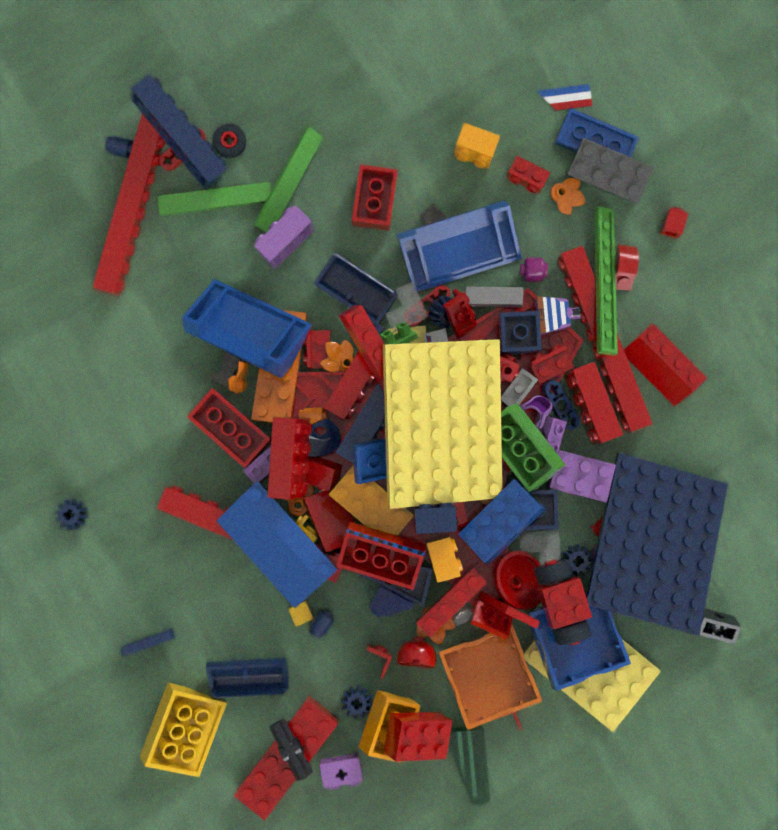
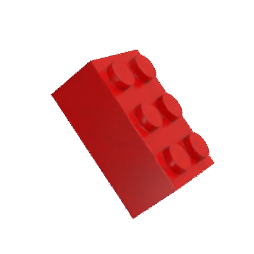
(374, 197)
(417, 736)

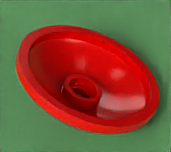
(524, 593)

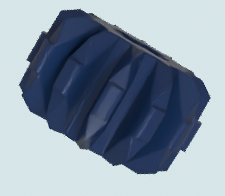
(437, 313)
(73, 507)
(573, 553)
(349, 704)

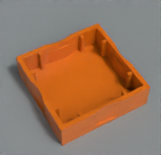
(490, 678)

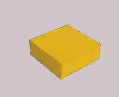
(301, 613)

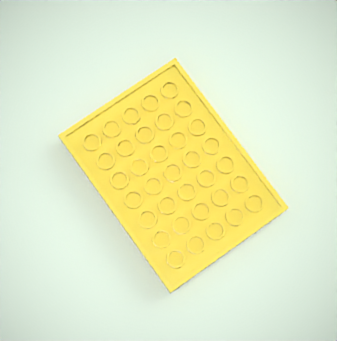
(442, 422)

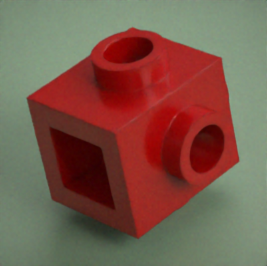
(508, 368)

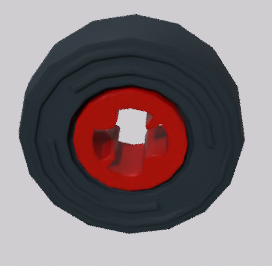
(221, 146)

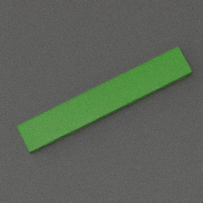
(288, 179)
(213, 198)

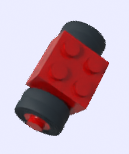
(563, 602)

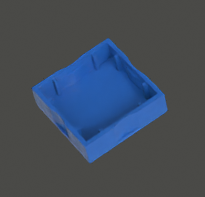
(575, 663)

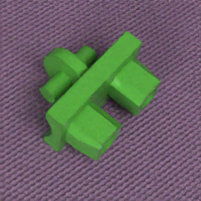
(404, 335)

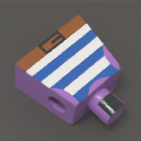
(555, 314)

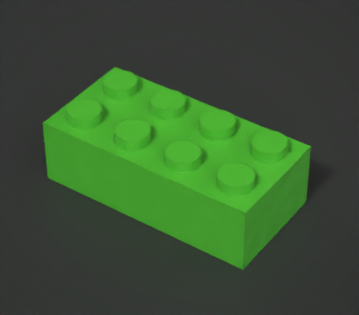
(527, 449)

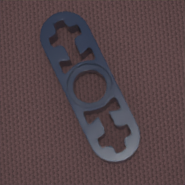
(558, 390)
(147, 642)

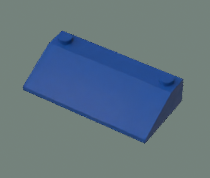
(459, 246)
(246, 327)
(276, 544)

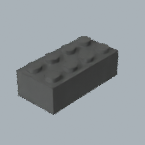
(610, 171)

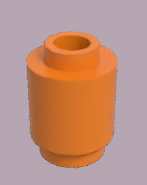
(314, 414)

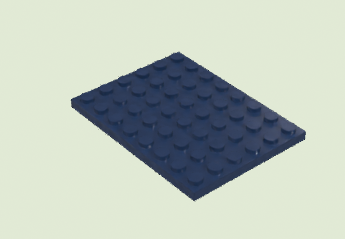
(657, 544)

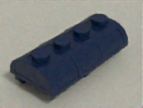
(355, 287)
(248, 677)

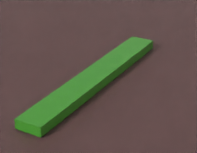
(605, 281)

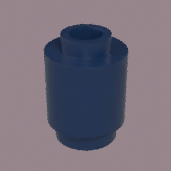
(119, 146)
(321, 623)

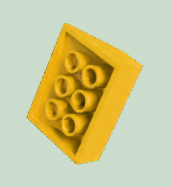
(182, 730)

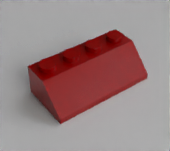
(664, 365)

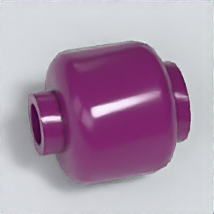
(534, 269)

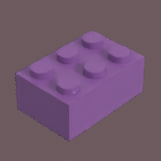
(284, 236)
(583, 477)

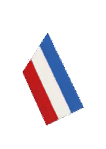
(568, 97)

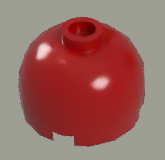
(416, 654)

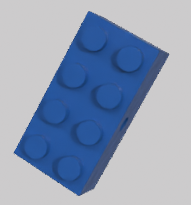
(501, 521)

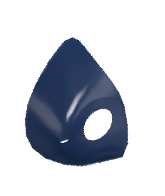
(321, 444)

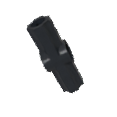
(291, 749)

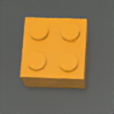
(476, 146)
(443, 558)

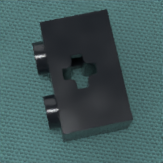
(720, 626)

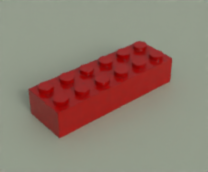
(271, 775)

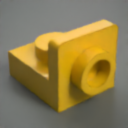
(309, 531)

